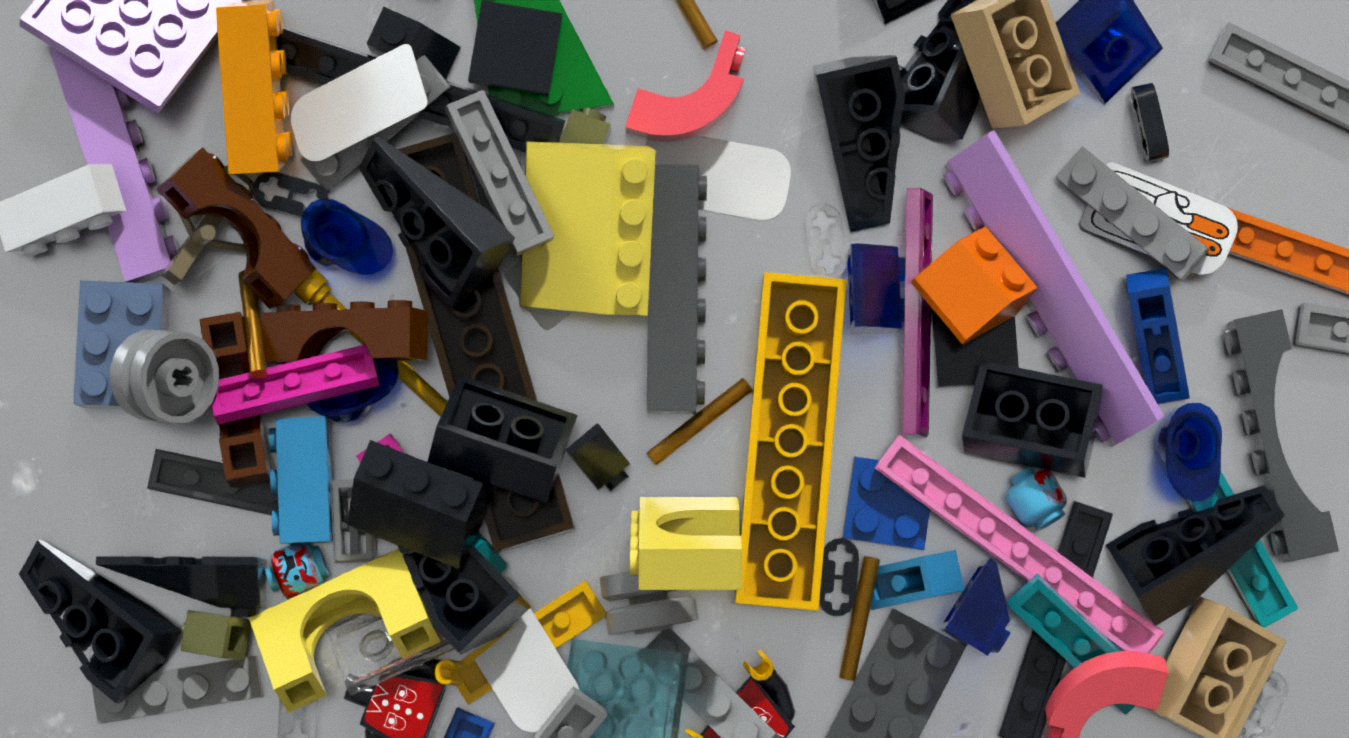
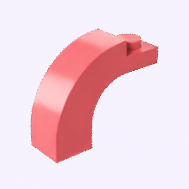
(686, 116)
(1102, 682)

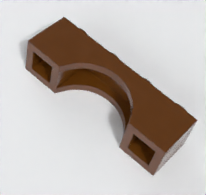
(273, 261)
(388, 332)
(242, 440)

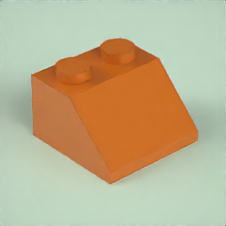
(975, 285)

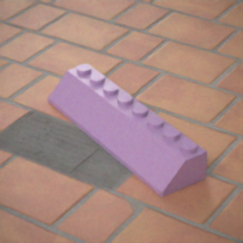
(1062, 303)

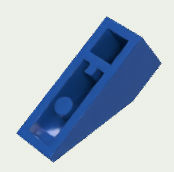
(1157, 335)

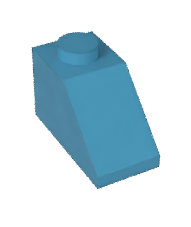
(917, 579)

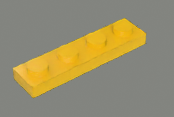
(560, 620)

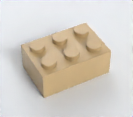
(1015, 59)

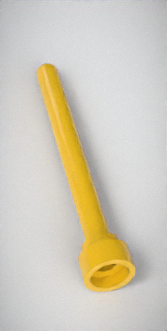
(315, 290)

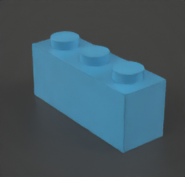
(302, 479)

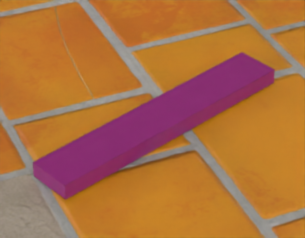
(917, 315)

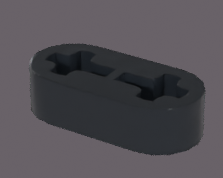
(1149, 122)
(289, 184)
(848, 577)

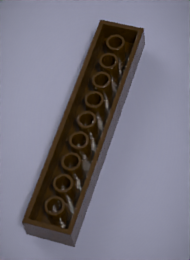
(484, 345)

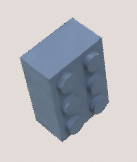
(105, 319)

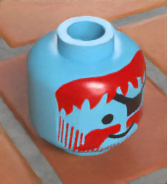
(1036, 498)
(296, 569)

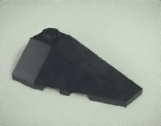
(939, 81)
(863, 118)
(447, 230)
(1184, 556)
(218, 581)
(465, 604)
(106, 627)

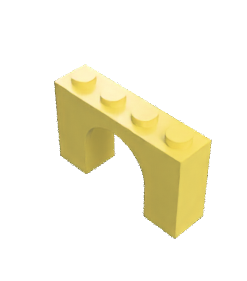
(686, 543)
(292, 628)

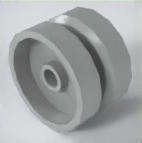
(164, 376)
(648, 609)

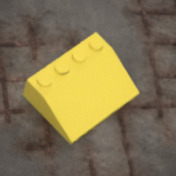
(602, 228)

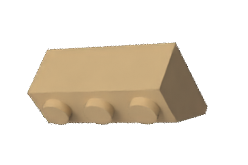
(1217, 671)

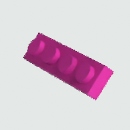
(295, 384)

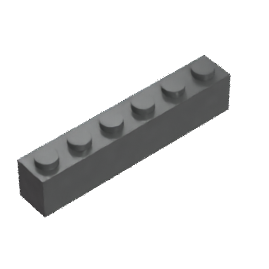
(673, 292)

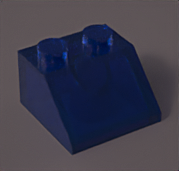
(1107, 43)
(875, 288)
(980, 612)

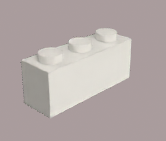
(60, 209)

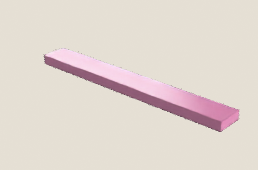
(1015, 545)

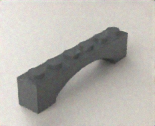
(1258, 348)

